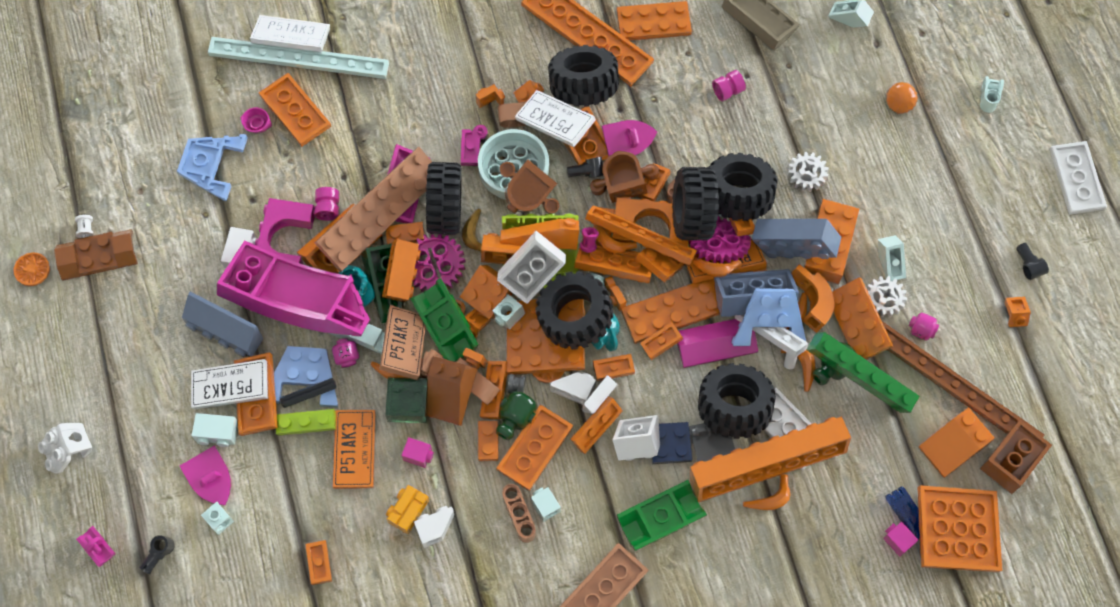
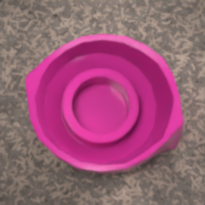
(256, 120)

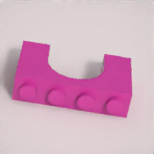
(280, 215)

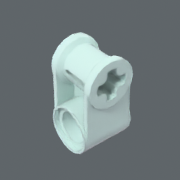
(991, 91)

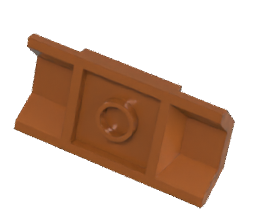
(95, 254)

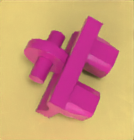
(96, 546)

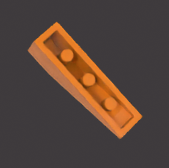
(560, 232)

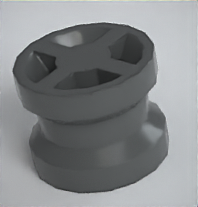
(516, 383)

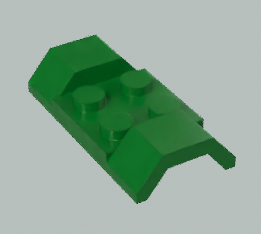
(445, 321)
(660, 515)

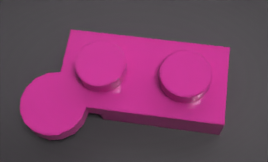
(471, 145)

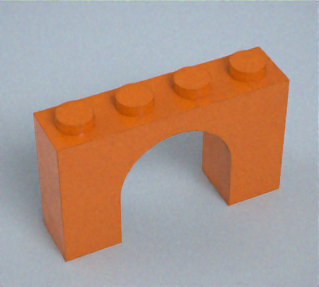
(636, 209)

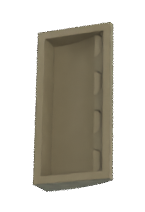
(763, 20)

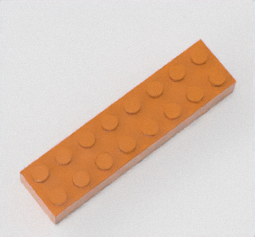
(769, 458)

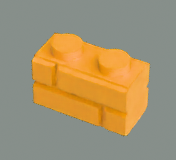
(407, 509)

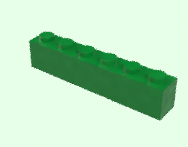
(862, 372)

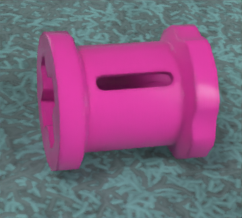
(589, 239)

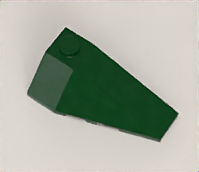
(375, 265)

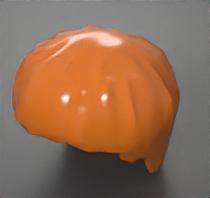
(901, 97)

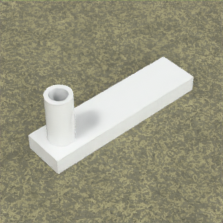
(783, 339)

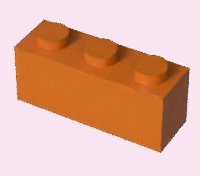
(401, 270)

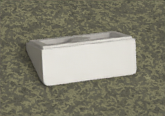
(599, 395)

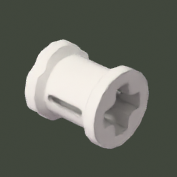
(84, 232)

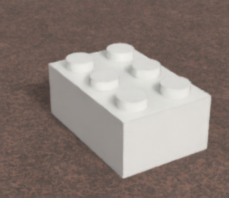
(531, 267)

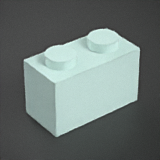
(215, 429)

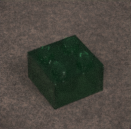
(406, 400)

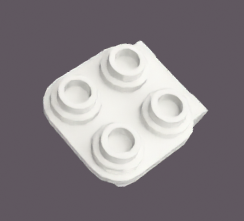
(59, 448)

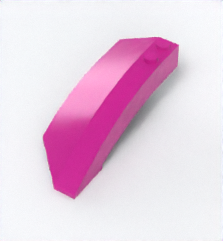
(293, 292)

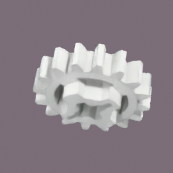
(807, 173)
(893, 302)

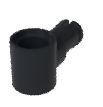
(591, 168)
(1032, 265)
(156, 554)

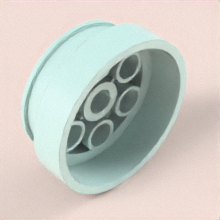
(509, 144)

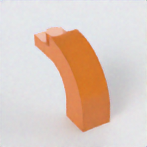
(819, 295)

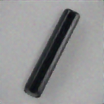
(308, 392)

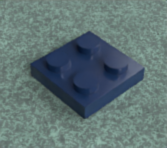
(674, 444)

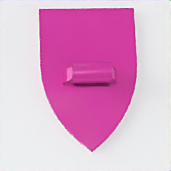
(628, 136)
(208, 476)

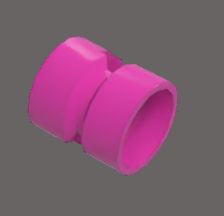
(727, 86)
(326, 201)

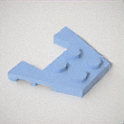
(202, 160)
(770, 309)
(305, 368)

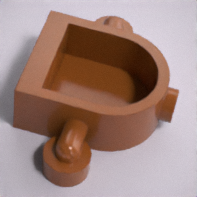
(624, 176)
(528, 188)

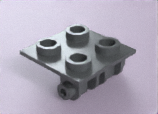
(708, 443)

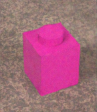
(417, 453)
(899, 538)

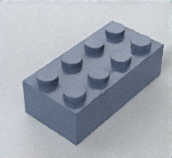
(797, 238)

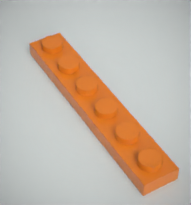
(641, 235)

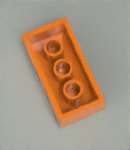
(843, 219)

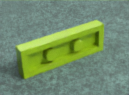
(306, 422)

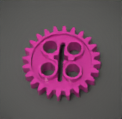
(723, 245)
(451, 257)

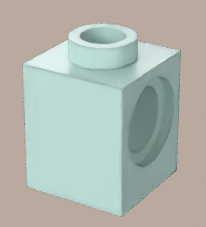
(505, 305)
(545, 503)
(217, 518)

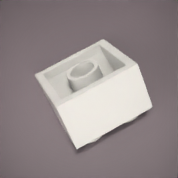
(637, 438)

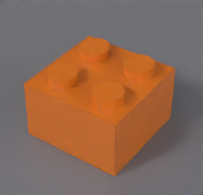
(485, 291)

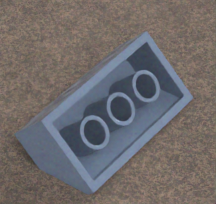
(736, 289)
(221, 325)

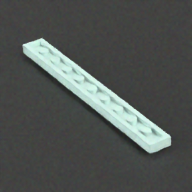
(298, 58)

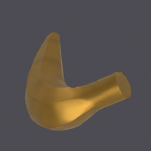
(469, 229)

